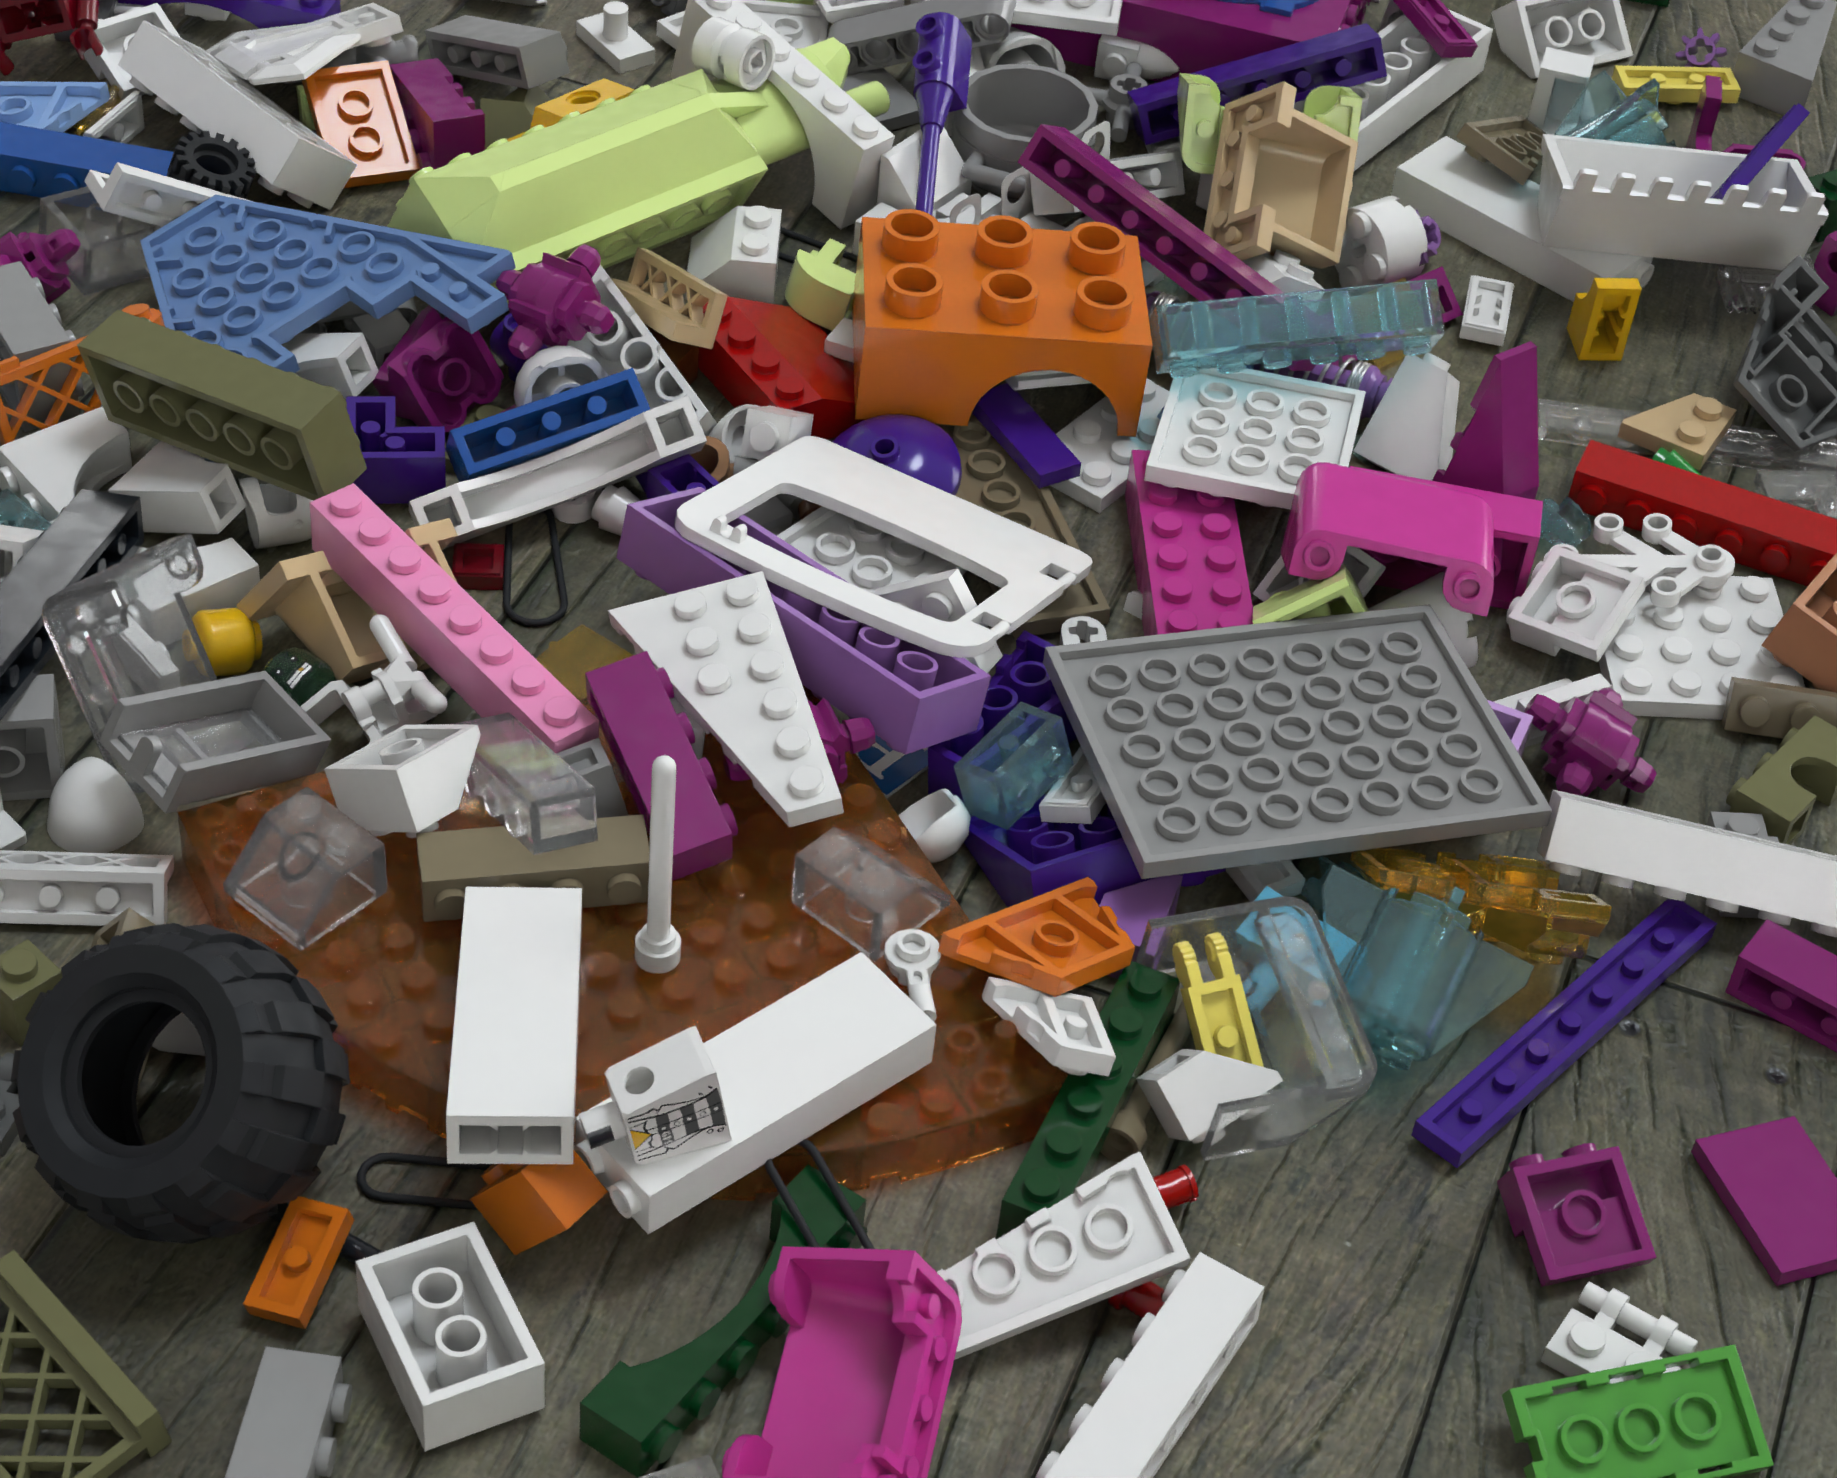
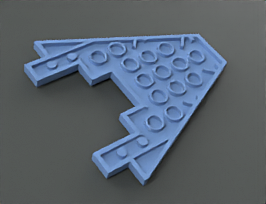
(267, 272)

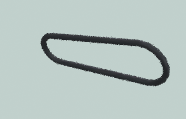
(559, 573)

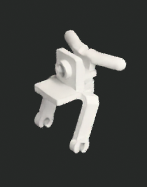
(391, 700)

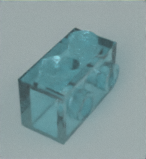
(1014, 765)

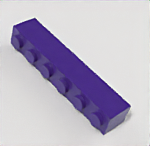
(1331, 59)

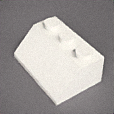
(1573, 26)

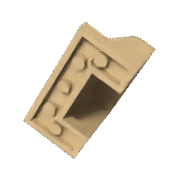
(1280, 181)
(329, 612)

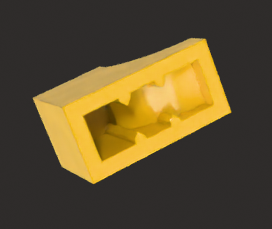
(1603, 318)

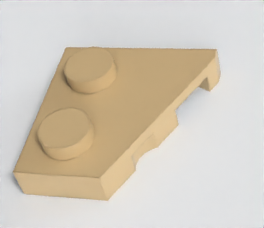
(1688, 425)

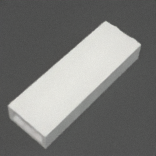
(1501, 219)
(516, 1027)
(779, 1084)

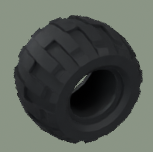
(263, 1101)

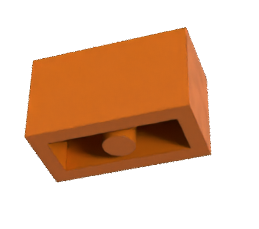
(536, 1200)

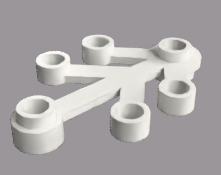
(1698, 566)

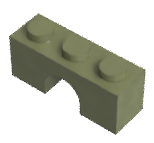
(1791, 780)

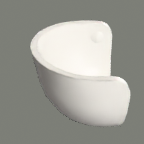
(93, 809)

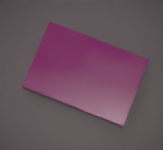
(1777, 1195)

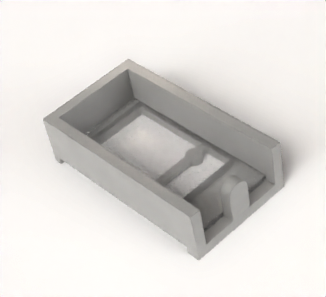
(213, 739)

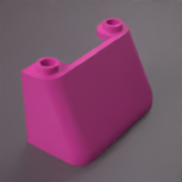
(1395, 517)
(857, 1369)

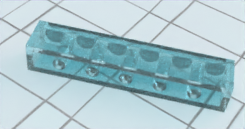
(1296, 327)

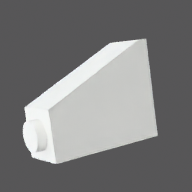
(1414, 420)

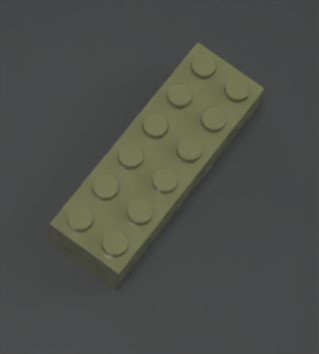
(223, 406)

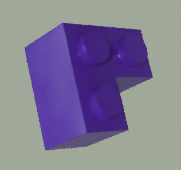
(399, 460)

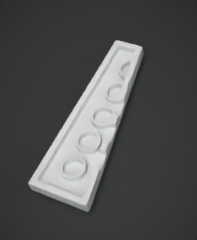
(1067, 1257)

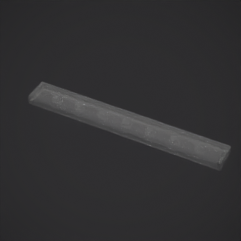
(1739, 446)

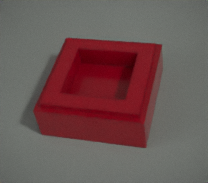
(479, 566)

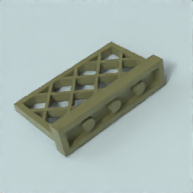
(83, 1367)

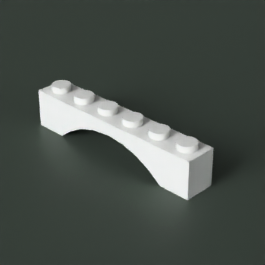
(565, 474)

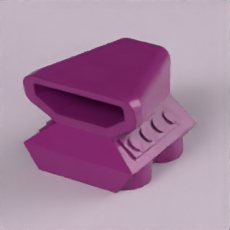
(439, 372)

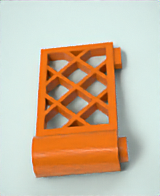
(39, 365)

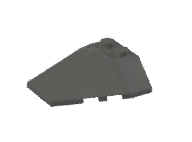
(1792, 360)

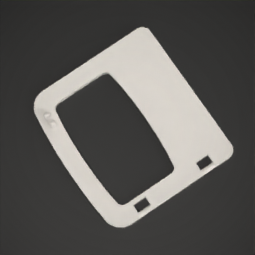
(905, 508)

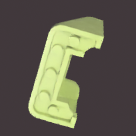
(1203, 116)

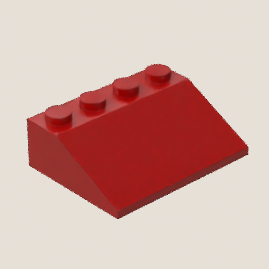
(778, 359)

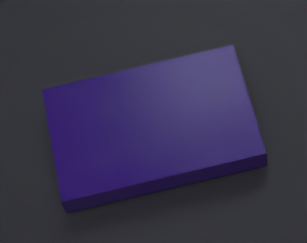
(1764, 149)

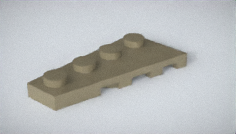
(1506, 142)

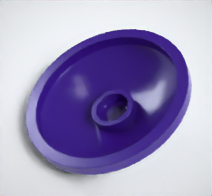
(911, 448)

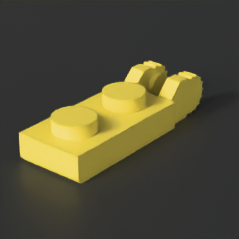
(1218, 1007)

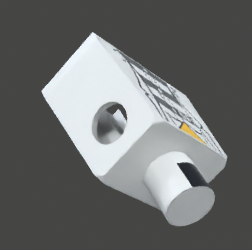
(661, 1102)

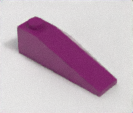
(1501, 440)

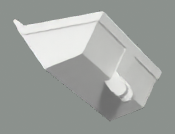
(1662, 207)

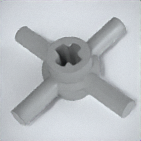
(1116, 100)

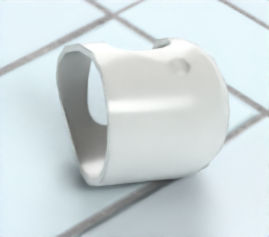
(275, 514)

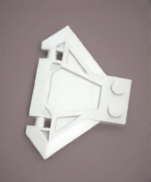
(302, 49)

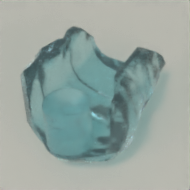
(1564, 523)

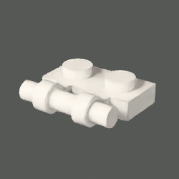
(1591, 1345)

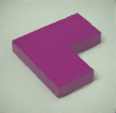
(1706, 114)

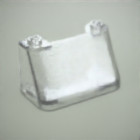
(129, 632)

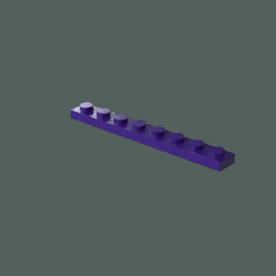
(1562, 1032)

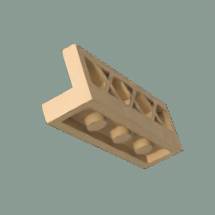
(667, 310)

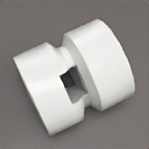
(733, 53)

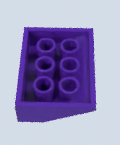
(1048, 855)

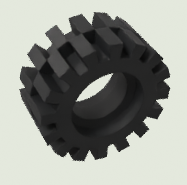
(213, 164)

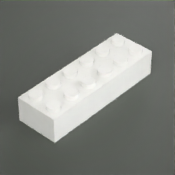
(223, 103)

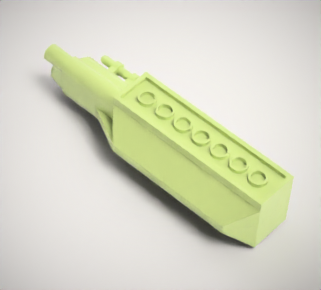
(624, 171)

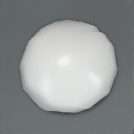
(938, 824)

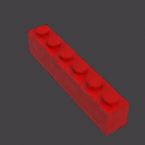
(1706, 512)

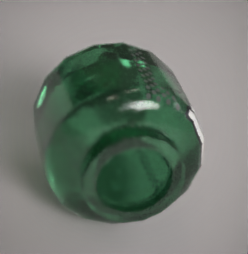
(299, 673)

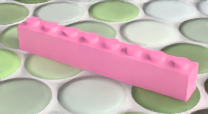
(444, 621)

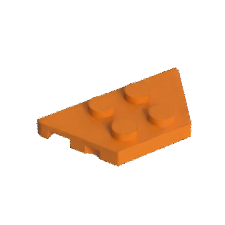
(1045, 941)

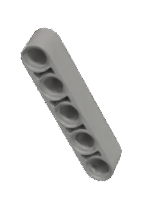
(891, 34)

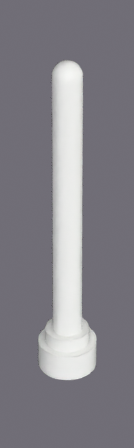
(658, 941)

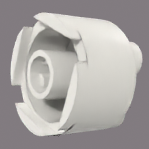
(1381, 244)

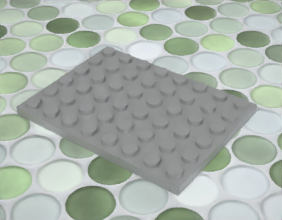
(1291, 740)

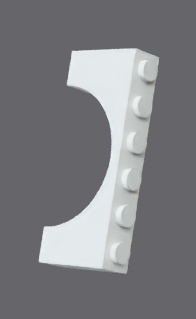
(840, 132)
(87, 454)
(201, 497)

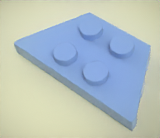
(50, 104)

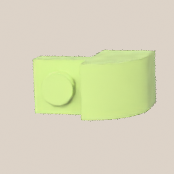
(820, 287)

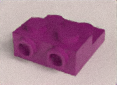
(1576, 1213)

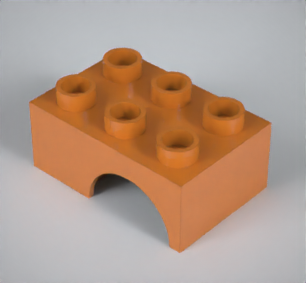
(969, 305)

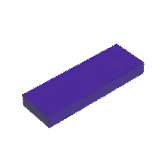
(1026, 437)

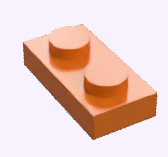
(299, 1262)

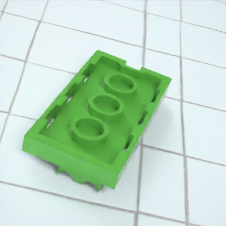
(1643, 1425)

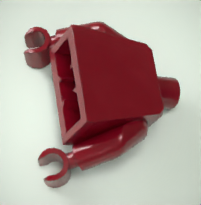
(39, 18)

